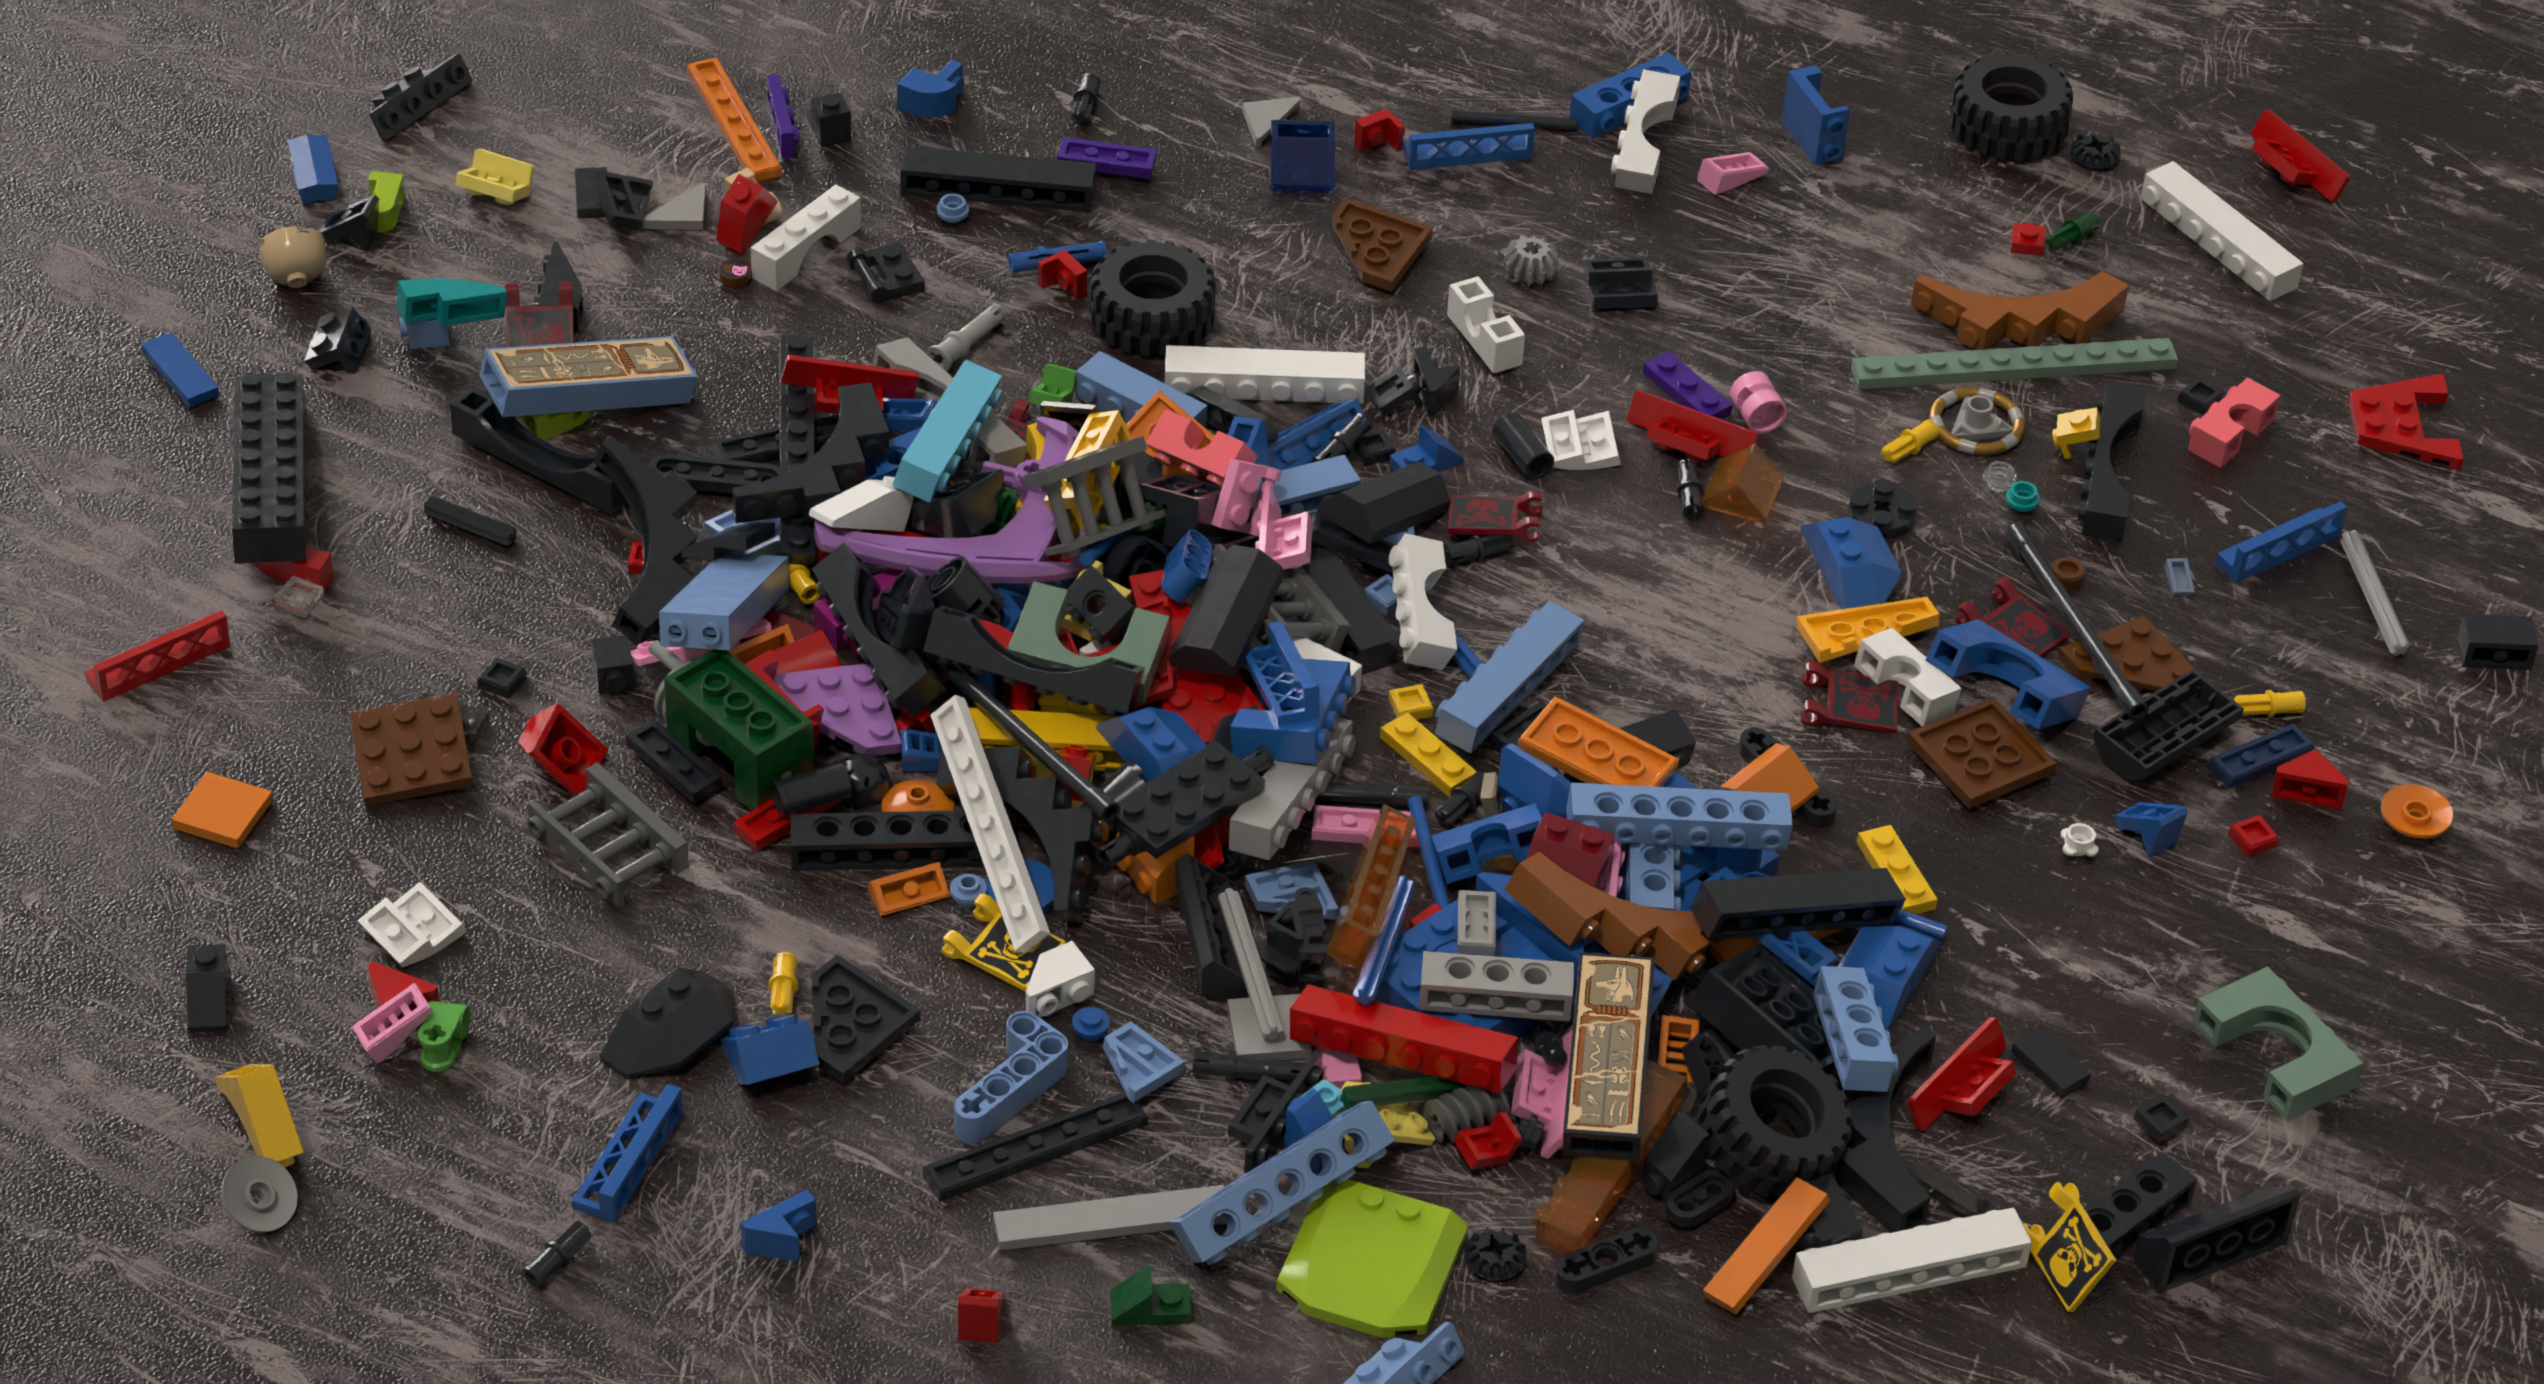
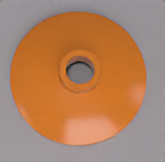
(916, 796)
(2417, 811)

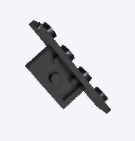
(417, 94)
(1263, 1113)

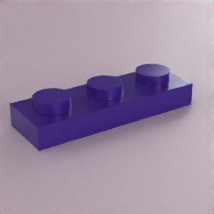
(782, 116)
(1110, 157)
(1685, 386)

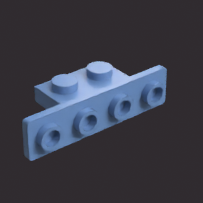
(1411, 1361)

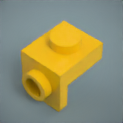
(2076, 428)

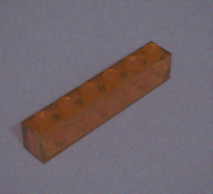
(1370, 887)
(1595, 1184)

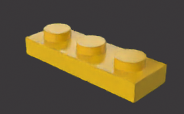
(1426, 753)
(1885, 850)

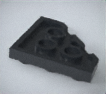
(854, 1017)

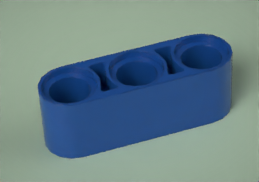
(1187, 566)

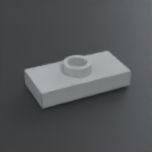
(1476, 922)

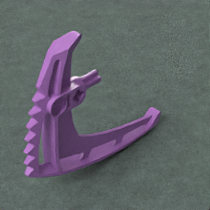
(1007, 557)

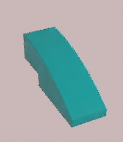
(449, 301)

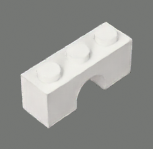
(1495, 340)
(1928, 690)

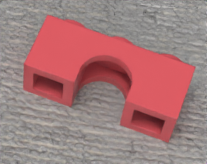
(2221, 429)
(1178, 440)

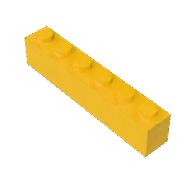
(1055, 730)

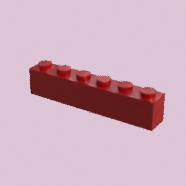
(1404, 1038)

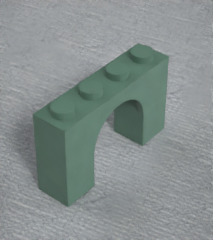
(1043, 617)
(2268, 1004)

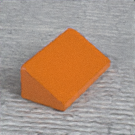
(908, 889)

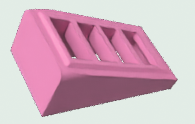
(1728, 172)
(373, 1029)

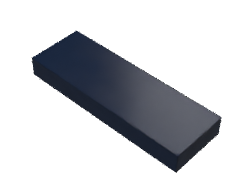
(2260, 756)

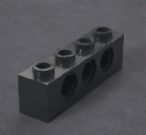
(2141, 1202)

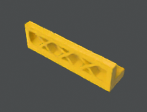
(1097, 432)

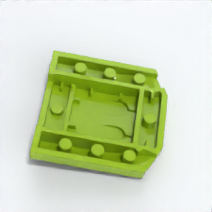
(1372, 1259)

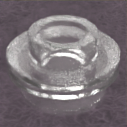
(1999, 476)

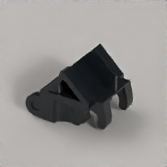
(1294, 940)

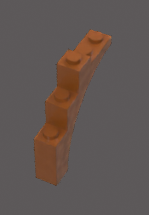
(2027, 320)
(1622, 927)

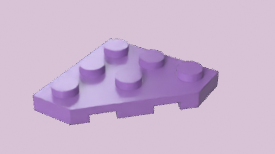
(851, 703)

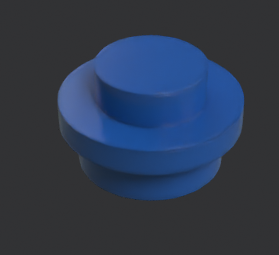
(1090, 1024)

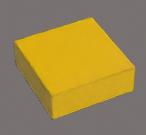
(1411, 700)

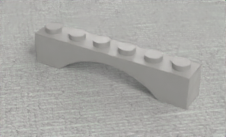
(995, 440)

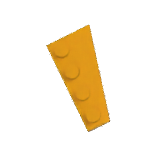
(1841, 631)

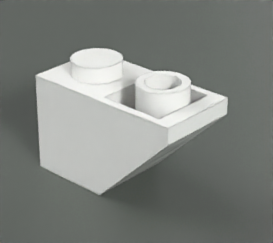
(1059, 980)

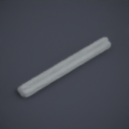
(2375, 593)
(1250, 964)

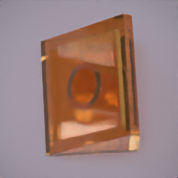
(1744, 485)

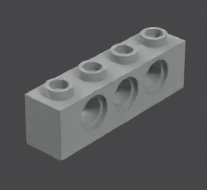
(1496, 986)

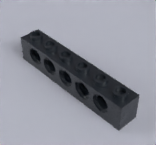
(883, 840)

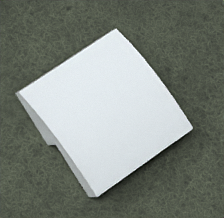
(1582, 441)
(412, 926)

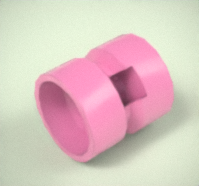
(1758, 402)

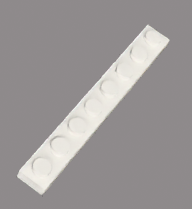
(990, 824)

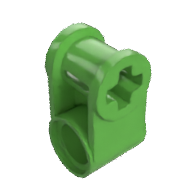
(443, 1034)

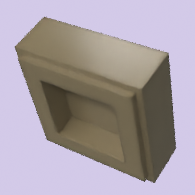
(1491, 795)

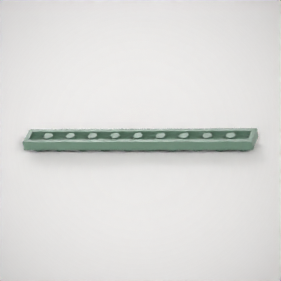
(2014, 363)

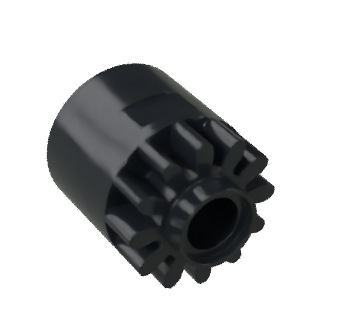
(965, 589)

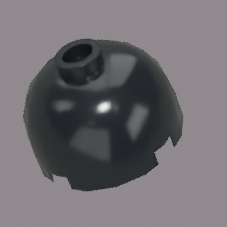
(1132, 557)

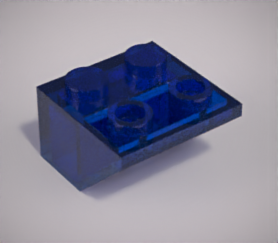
(1302, 155)

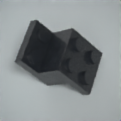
(1191, 507)

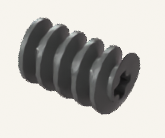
(1462, 1110)

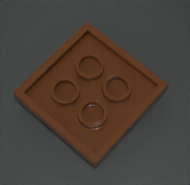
(411, 749)
(1981, 752)

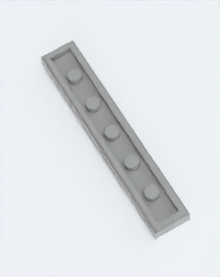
(1096, 1218)

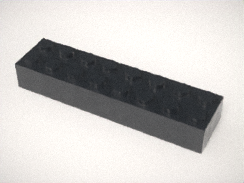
(269, 469)

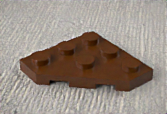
(1379, 242)
(2138, 650)

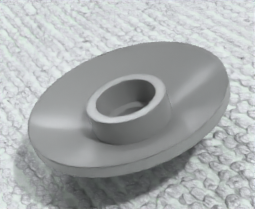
(272, 1186)

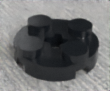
(1883, 495)

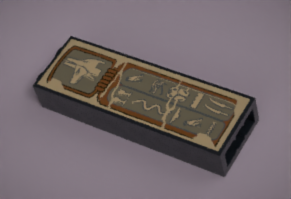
(1609, 1057)

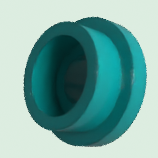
(2022, 496)

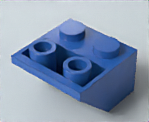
(770, 1050)

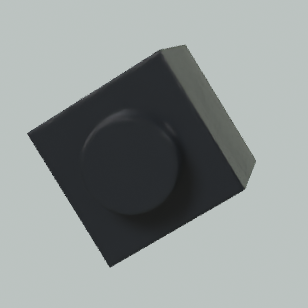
(612, 664)

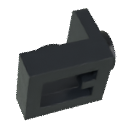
(1394, 390)

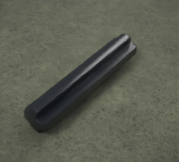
(470, 521)

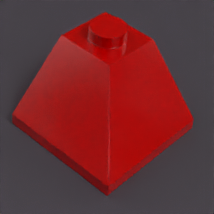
(562, 746)

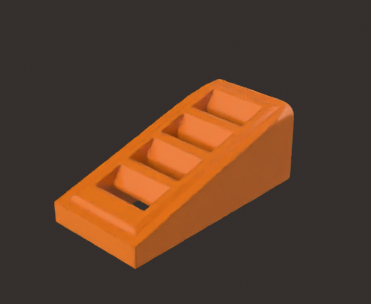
(1677, 1028)

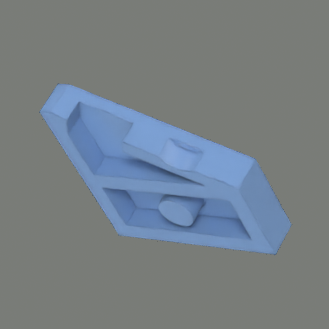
(1276, 887)
(1140, 1061)

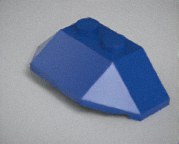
(1853, 561)
(1151, 739)
(1529, 781)
(1893, 963)

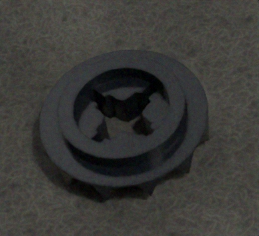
(2086, 151)
(1486, 1263)

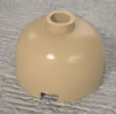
(293, 256)

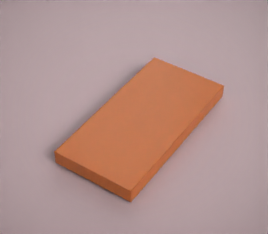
(1594, 748)

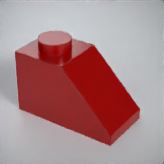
(743, 214)

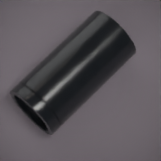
(1523, 445)
(811, 789)

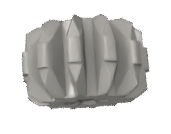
(1531, 260)

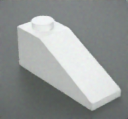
(867, 506)

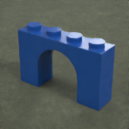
(2045, 692)
(1299, 740)

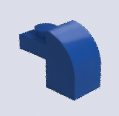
(929, 94)

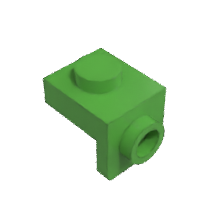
(1056, 385)

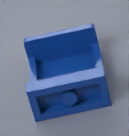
(1809, 118)

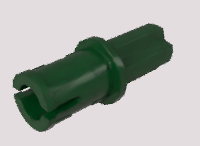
(2073, 230)
(1007, 503)

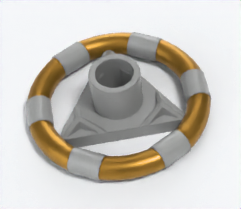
(1978, 422)

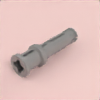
(957, 343)

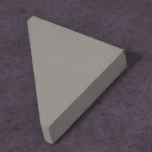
(1260, 113)
(681, 213)

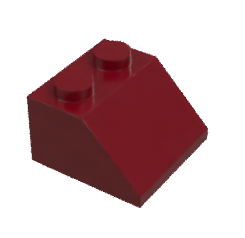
(1573, 847)

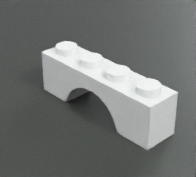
(1639, 160)
(780, 253)
(1425, 634)

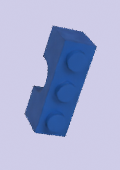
(1468, 846)

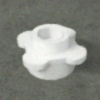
(2079, 840)

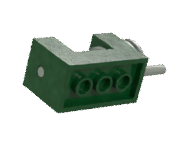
(732, 708)

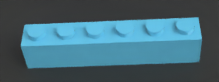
(949, 431)

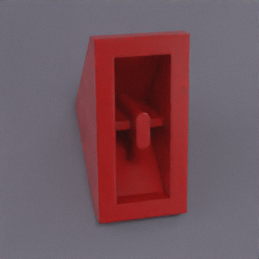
(2310, 781)
(388, 983)
(980, 1314)

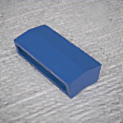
(313, 168)

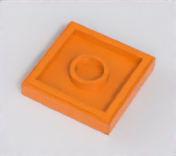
(222, 810)

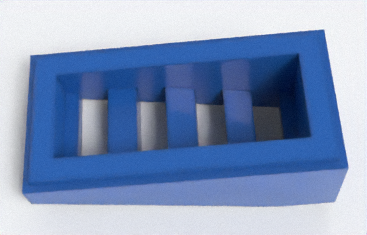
(907, 414)
(920, 751)

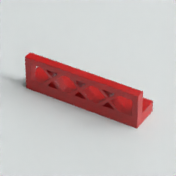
(159, 656)

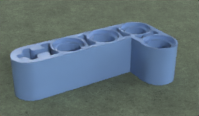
(1034, 1065)

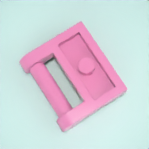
(1238, 495)

